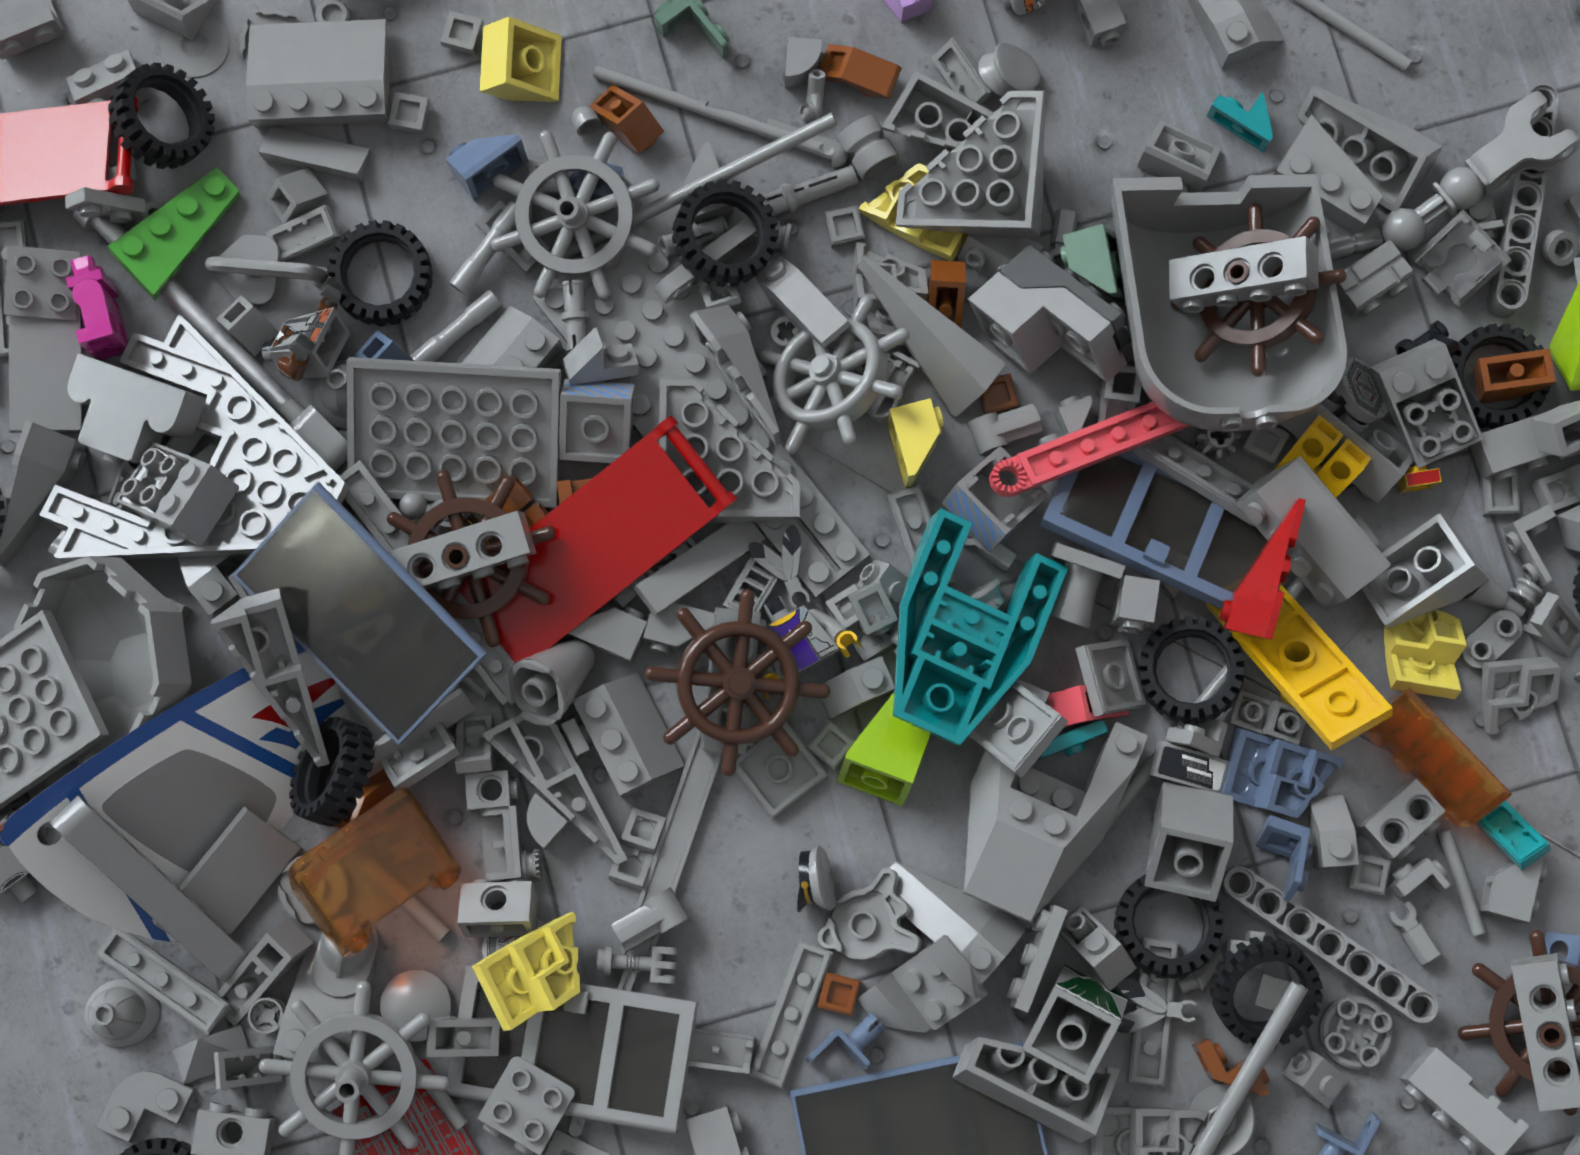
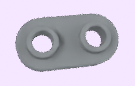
(1491, 638)

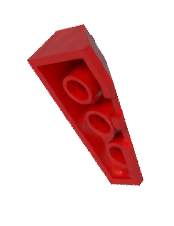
(1257, 598)

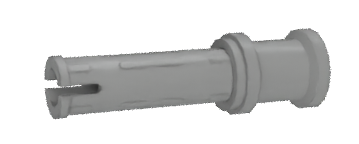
(790, 197)

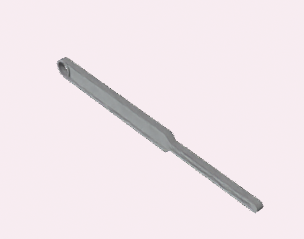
(672, 850)

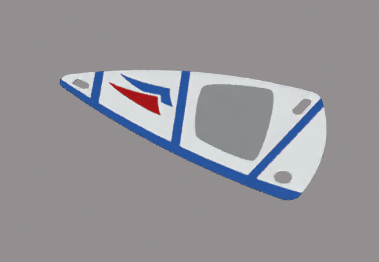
(173, 790)

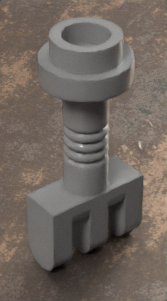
(607, 961)

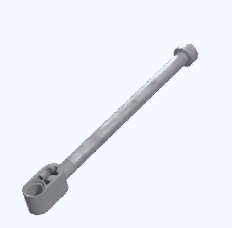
(305, 422)

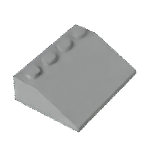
(318, 73)

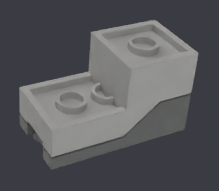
(1040, 307)

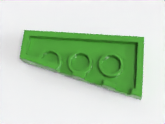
(164, 240)

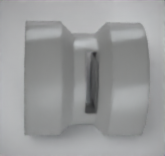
(263, 1018)

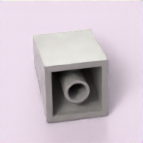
(1190, 841)

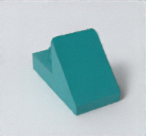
(1250, 126)

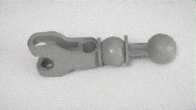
(1486, 170)

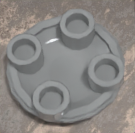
(413, 994)

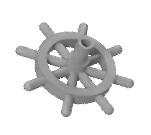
(574, 214)
(830, 375)
(354, 1074)

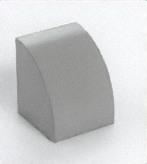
(802, 56)
(295, 194)
(247, 325)
(544, 822)

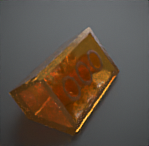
(1438, 760)

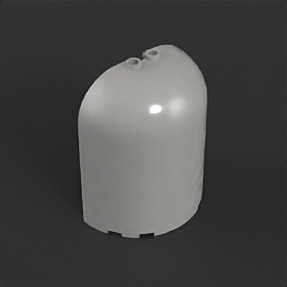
(1220, 394)

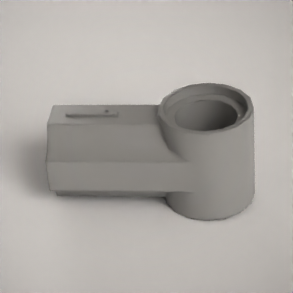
(1002, 429)
(655, 917)

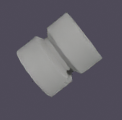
(870, 151)

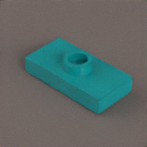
(1074, 740)
(1514, 835)

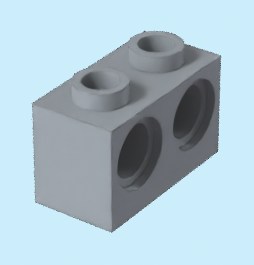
(1134, 604)
(1396, 813)

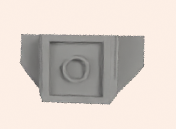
(925, 990)

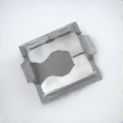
(1460, 259)

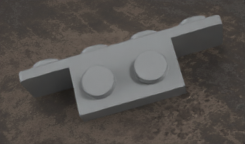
(425, 748)

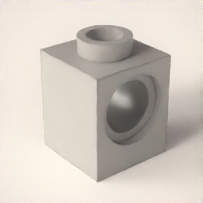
(1101, 21)
(475, 786)

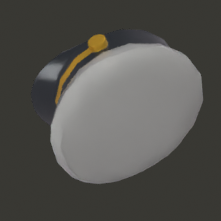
(815, 880)

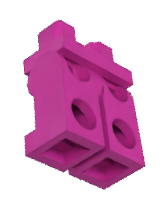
(95, 294)

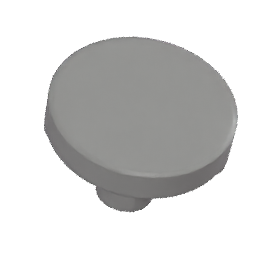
(1355, 1032)

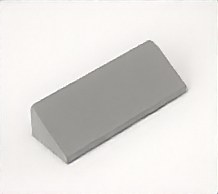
(315, 153)

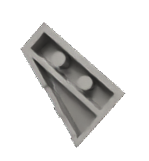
(1461, 1104)

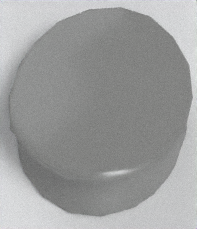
(1009, 70)

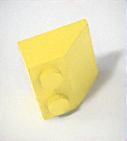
(520, 62)
(914, 436)

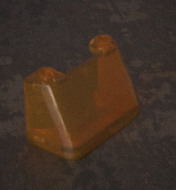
(371, 870)

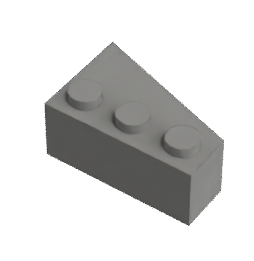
(1344, 190)

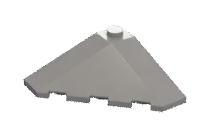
(989, 179)
(735, 460)

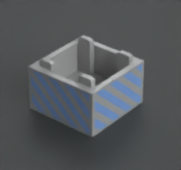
(595, 421)
(992, 514)

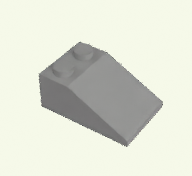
(1425, 573)
(321, 1004)

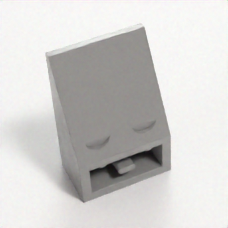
(1427, 402)
(178, 493)

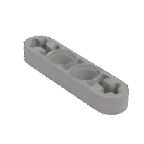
(721, 250)

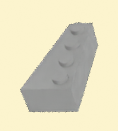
(1036, 1087)

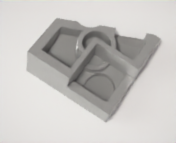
(1517, 688)

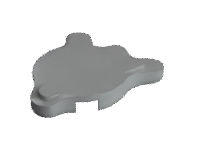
(869, 920)

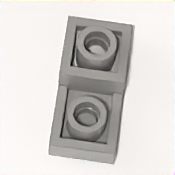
(1266, 717)

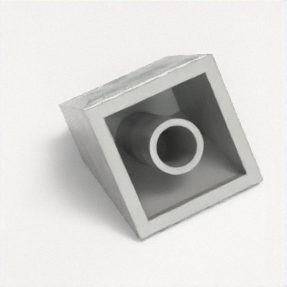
(1076, 1024)

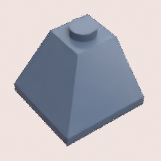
(484, 158)

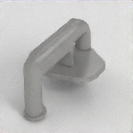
(253, 269)

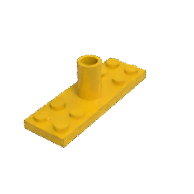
(1315, 676)

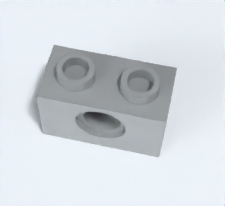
(513, 919)
(211, 1131)

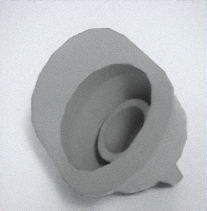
(340, 974)

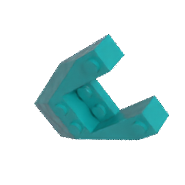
(956, 650)

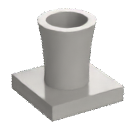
(1080, 583)

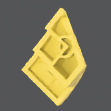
(884, 210)
(1424, 654)
(531, 973)

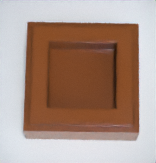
(999, 396)
(838, 993)

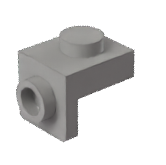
(890, 578)
(1411, 876)
(1315, 1076)

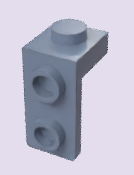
(1292, 842)

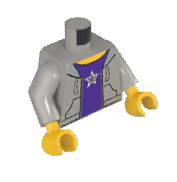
(815, 647)

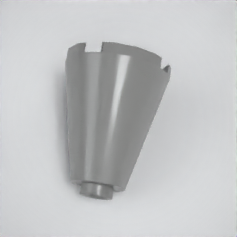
(549, 680)

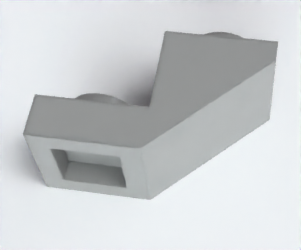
(1070, 416)

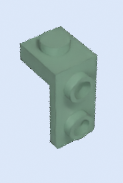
(674, 13)

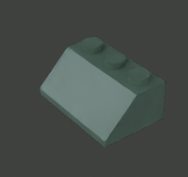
(1095, 258)

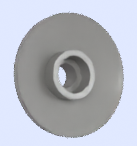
(1241, 1127)

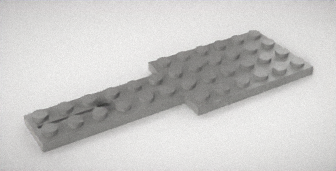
(670, 350)

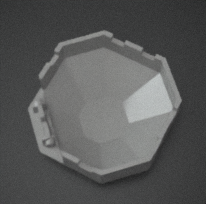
(121, 637)

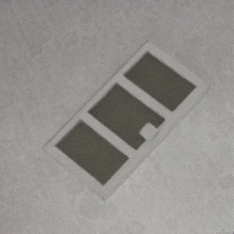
(611, 1045)

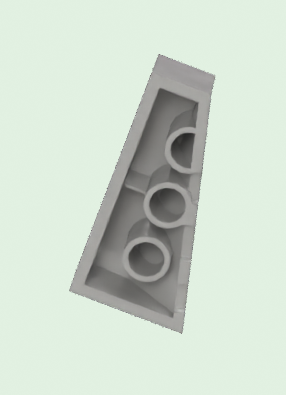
(933, 112)

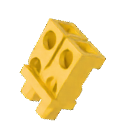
(1317, 443)

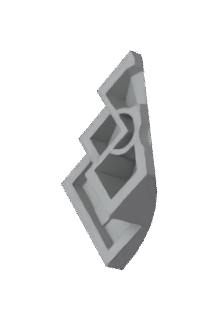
(907, 273)
(1146, 1131)

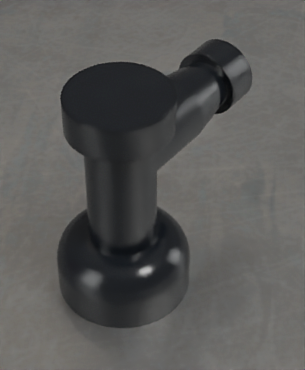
(1437, 331)

